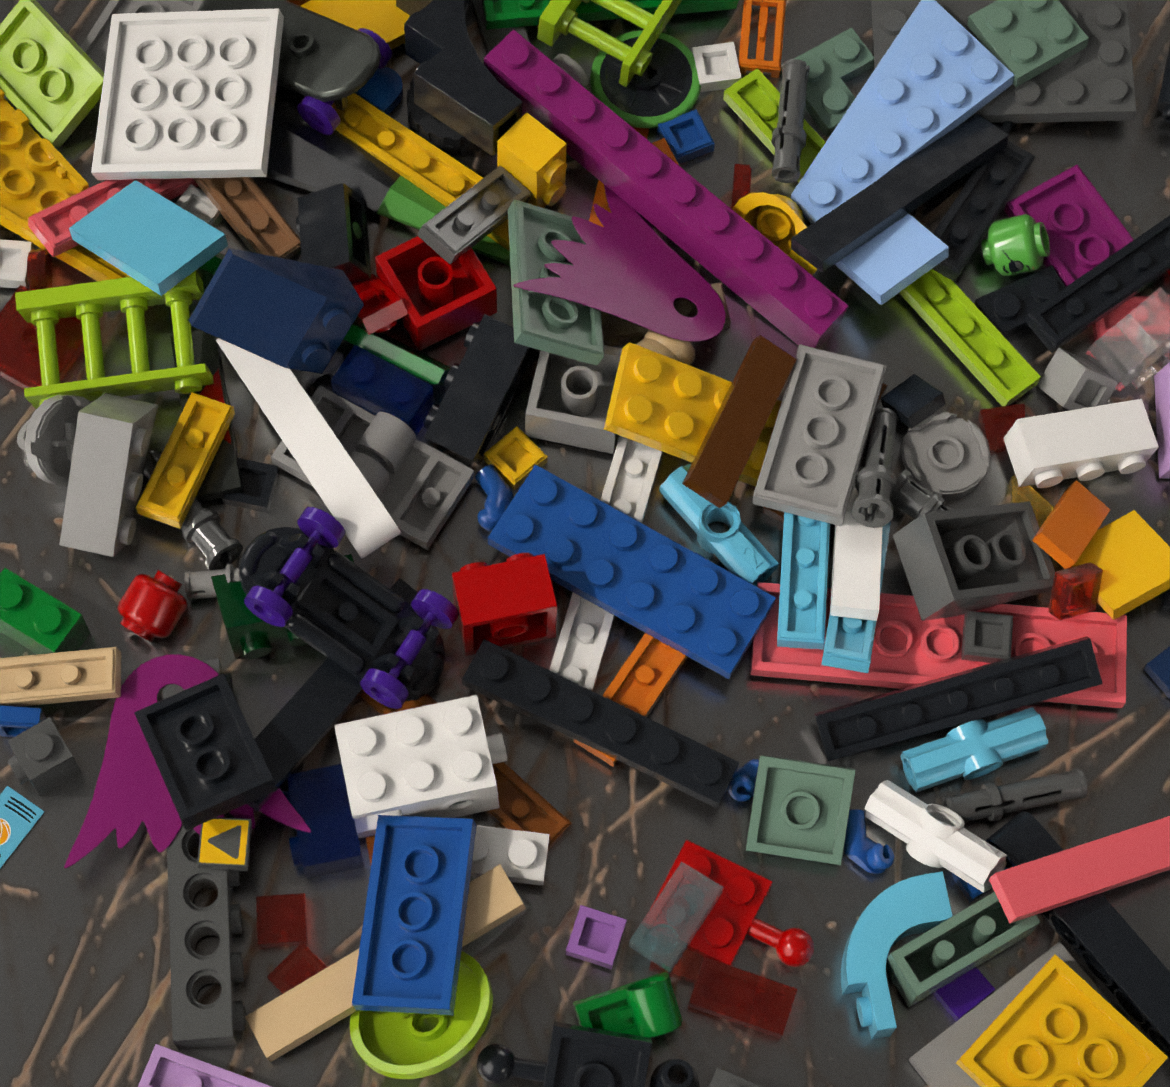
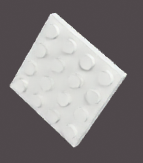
(188, 95)

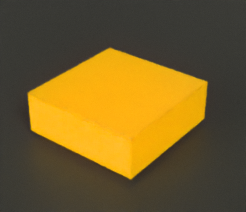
(515, 457)

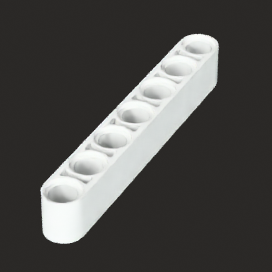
(315, 449)

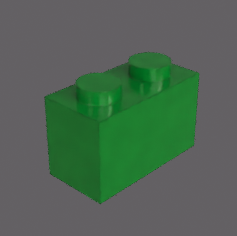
(38, 618)

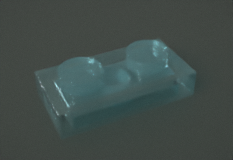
(675, 917)

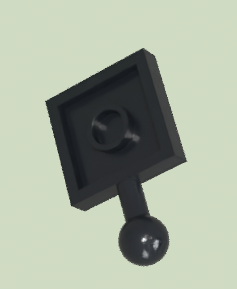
(575, 1059)

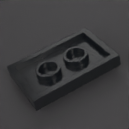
(205, 751)

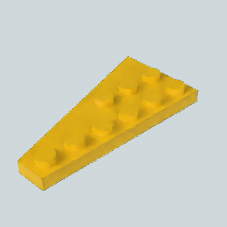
(35, 178)

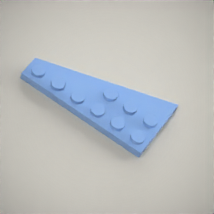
(917, 93)

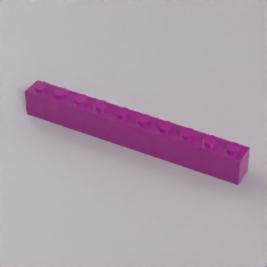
(668, 195)

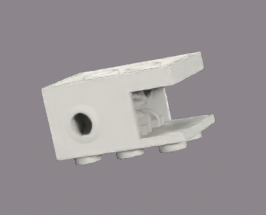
(420, 763)

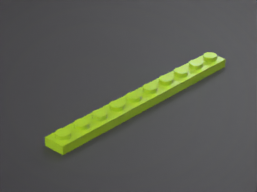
(932, 296)

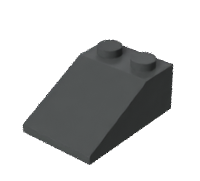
(973, 559)

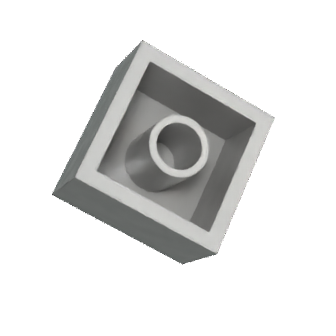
(572, 401)

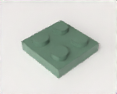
(1027, 35)
(800, 809)

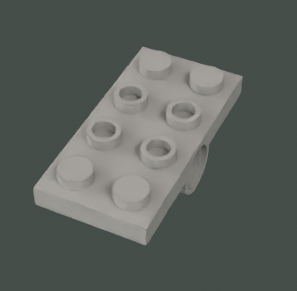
(406, 474)

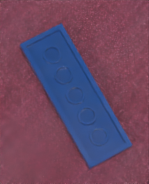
(633, 571)

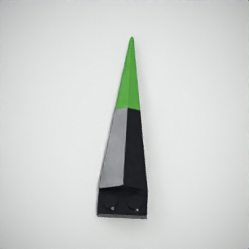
(319, 161)

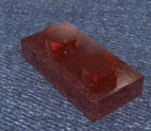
(742, 997)

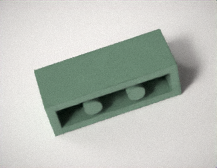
(954, 948)

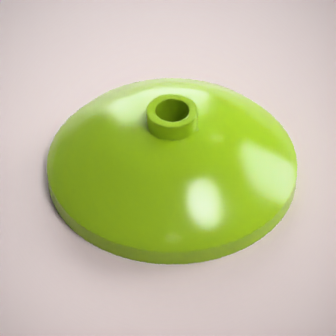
(425, 1043)

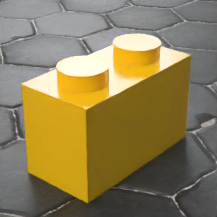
(534, 159)

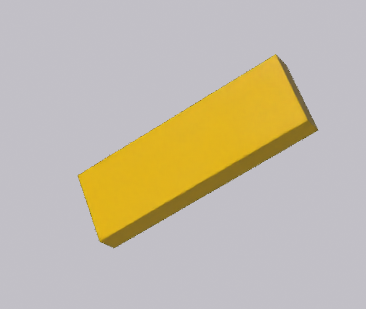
(185, 460)

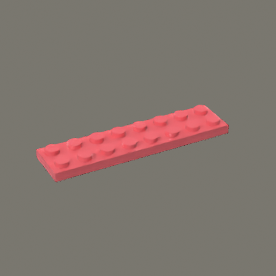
(919, 651)

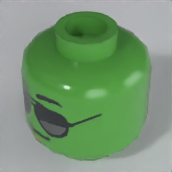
(1016, 245)

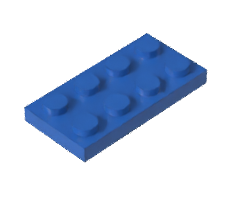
(415, 915)

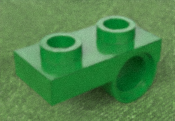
(637, 1008)

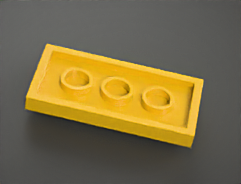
(673, 407)

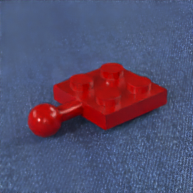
(737, 910)

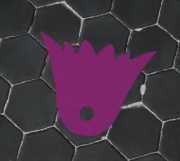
(631, 275)
(129, 778)

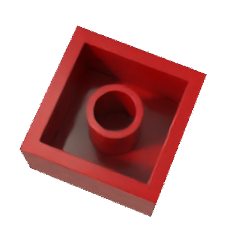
(436, 294)
(505, 602)

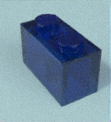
(383, 388)
(324, 805)

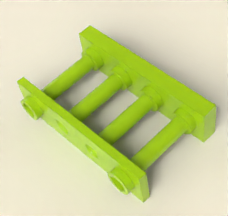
(562, 18)
(88, 304)

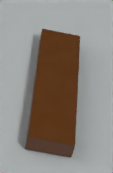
(739, 421)

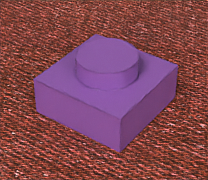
(596, 937)

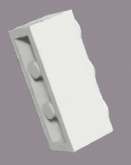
(1080, 443)

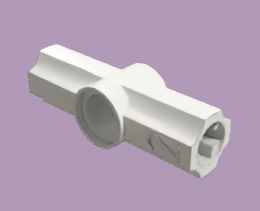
(935, 835)

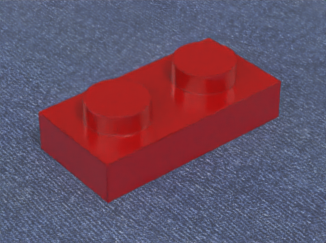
(380, 308)

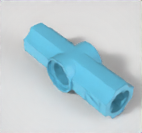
(735, 548)
(974, 749)

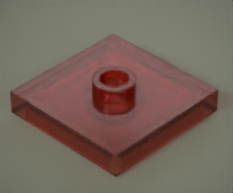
(20, 346)

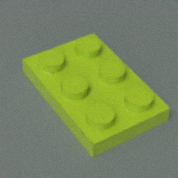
(46, 72)

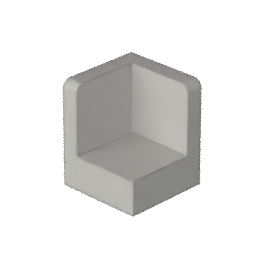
(1076, 381)

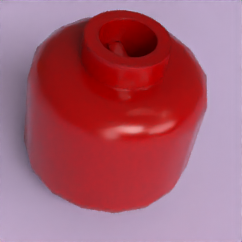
(152, 606)

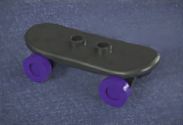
(318, 58)

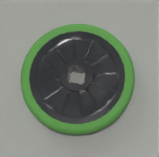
(643, 104)

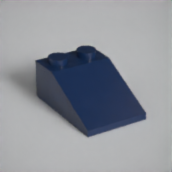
(279, 309)

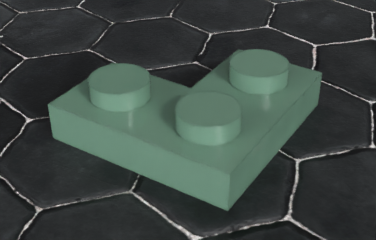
(830, 68)

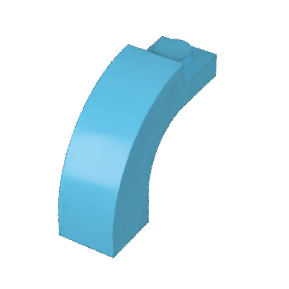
(896, 913)

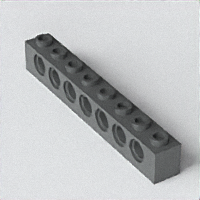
(195, 1023)

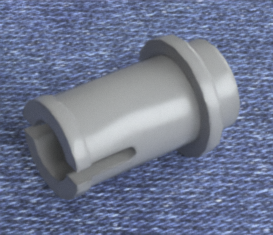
(200, 583)

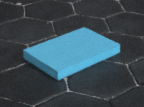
(148, 237)

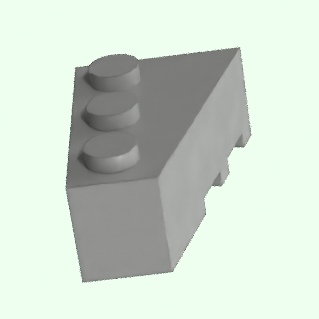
(106, 474)

